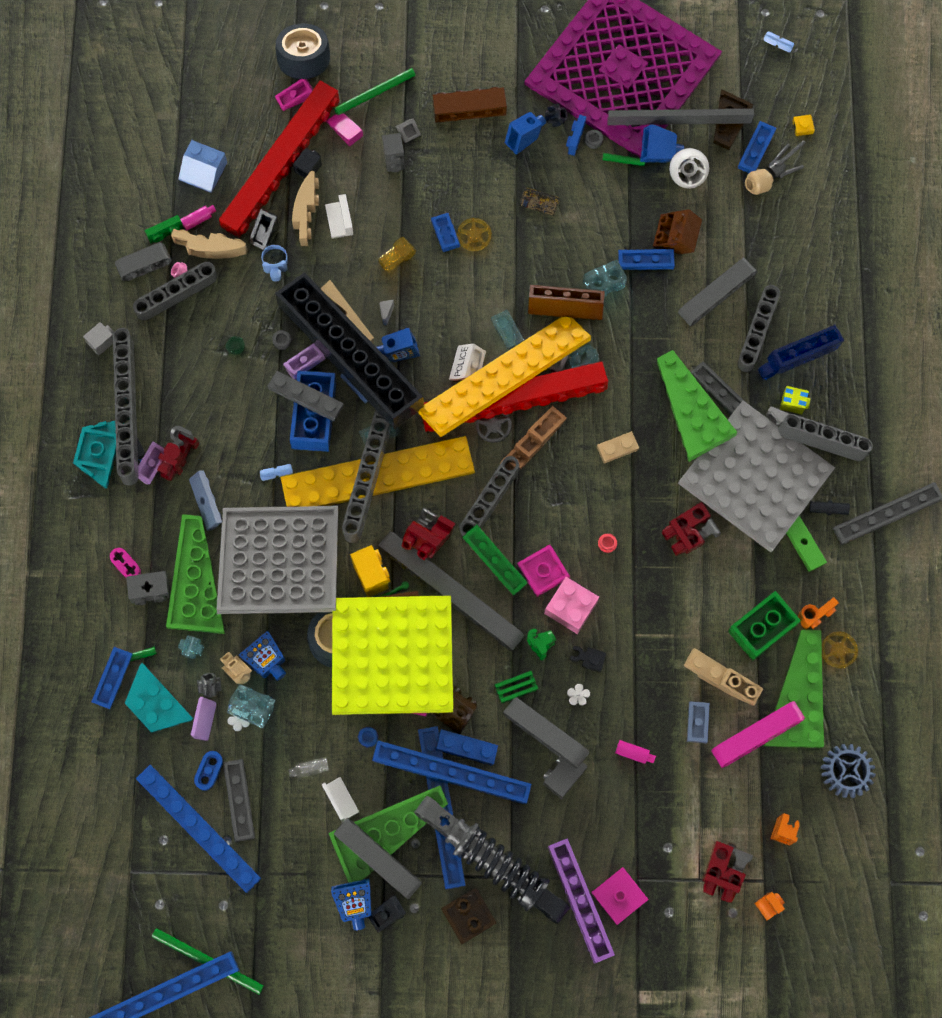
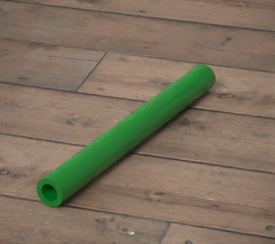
(373, 92)

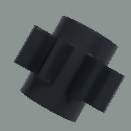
(556, 115)

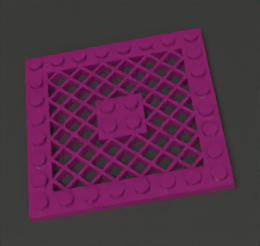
(622, 66)

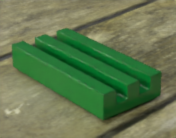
(505, 699)

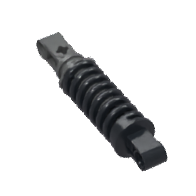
(472, 843)

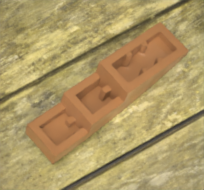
(536, 437)

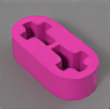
(128, 561)

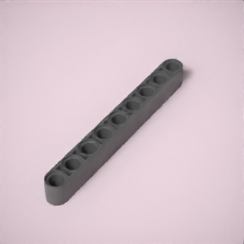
(126, 413)
(366, 471)
(445, 585)

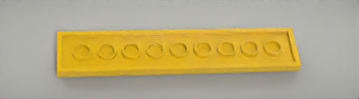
(503, 375)
(397, 472)

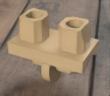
(235, 668)

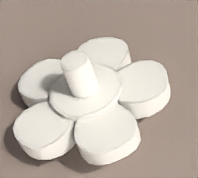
(579, 695)
(238, 723)

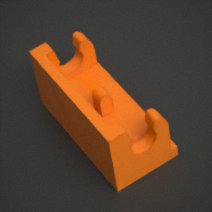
(783, 832)

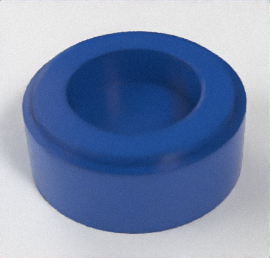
(368, 737)

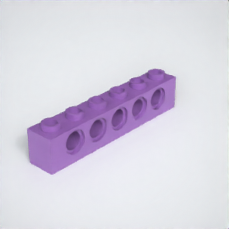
(580, 901)

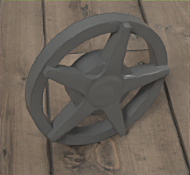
(494, 426)

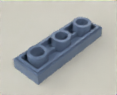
(205, 500)

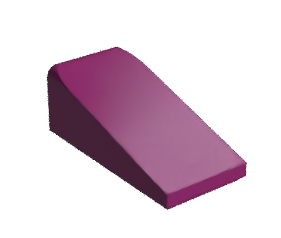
(294, 94)
(345, 128)

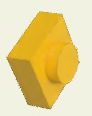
(803, 125)

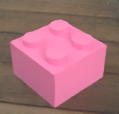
(571, 605)

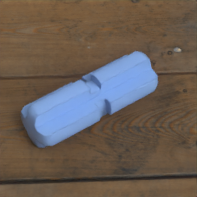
(783, 43)
(271, 473)

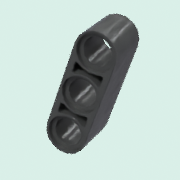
(143, 261)

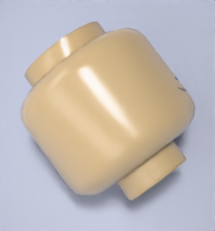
(759, 181)

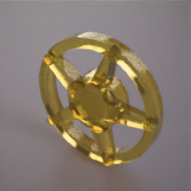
(474, 234)
(839, 649)

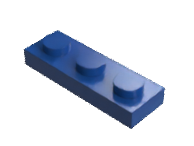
(756, 147)
(646, 259)
(112, 677)
(466, 747)

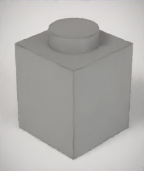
(99, 338)

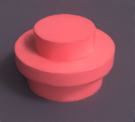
(607, 543)

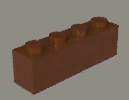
(469, 104)
(566, 302)

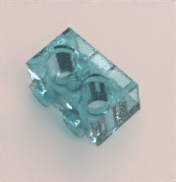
(602, 276)
(246, 705)

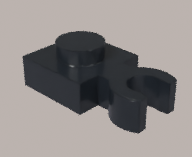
(592, 658)

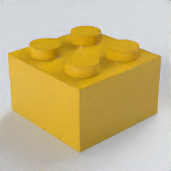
(369, 570)

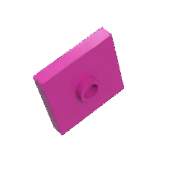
(543, 570)
(619, 896)

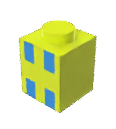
(795, 400)

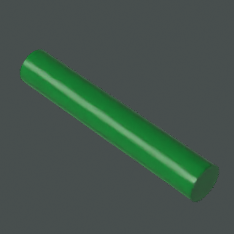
(622, 159)
(143, 653)

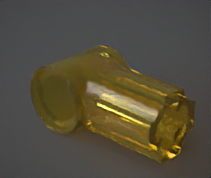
(400, 251)

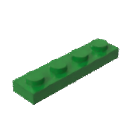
(494, 559)

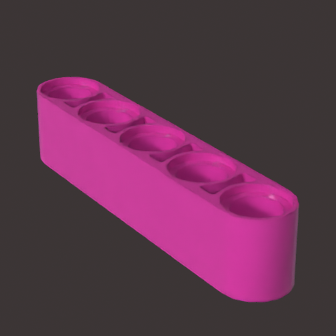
(758, 734)

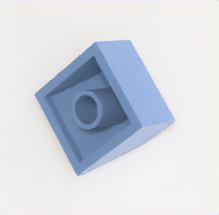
(202, 166)

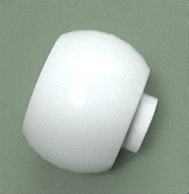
(687, 156)

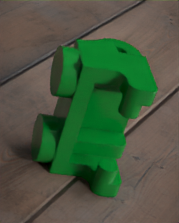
(541, 643)

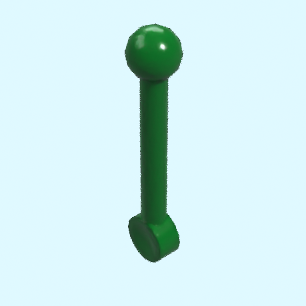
(405, 585)

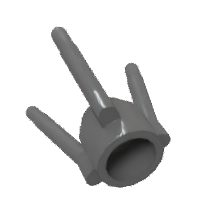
(777, 166)

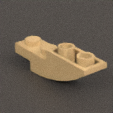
(305, 205)
(215, 247)
(723, 678)

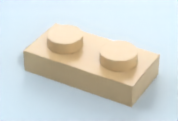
(617, 447)

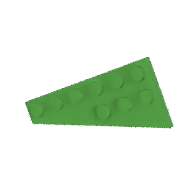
(695, 413)
(193, 585)
(804, 687)
(388, 828)

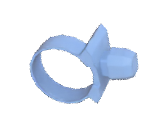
(274, 269)

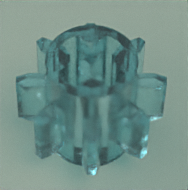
(190, 647)

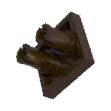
(461, 714)
(468, 916)

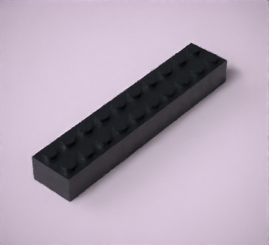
(350, 350)

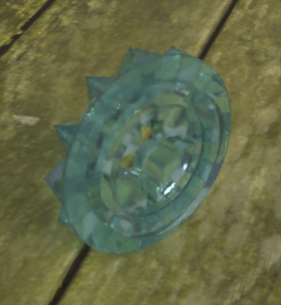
(575, 359)

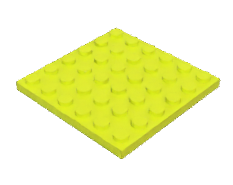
(392, 655)

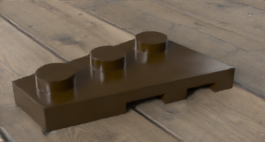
(726, 133)

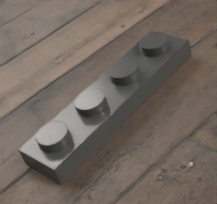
(305, 396)

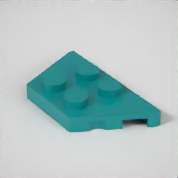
(97, 451)
(154, 703)

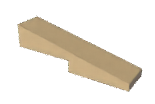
(332, 292)

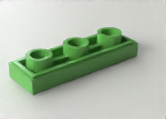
(809, 552)

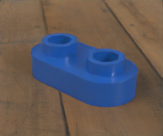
(208, 770)

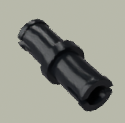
(829, 508)

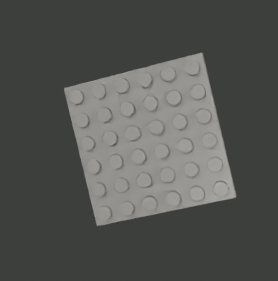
(757, 477)
(278, 560)

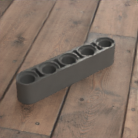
(717, 292)
(171, 299)
(761, 320)
(825, 437)
(491, 488)
(546, 732)
(377, 858)

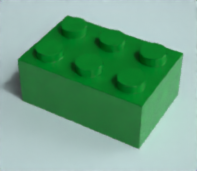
(764, 625)

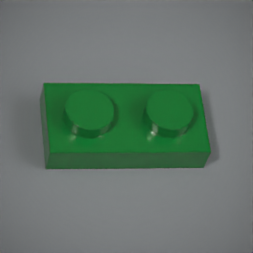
(163, 229)

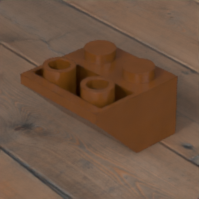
(678, 231)

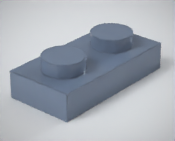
(698, 722)

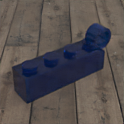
(801, 352)

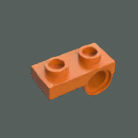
(827, 609)
(770, 905)

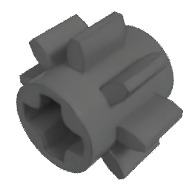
(209, 685)

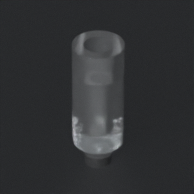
(309, 768)

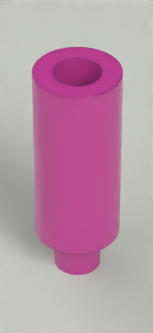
(197, 217)
(634, 752)

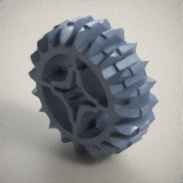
(842, 766)

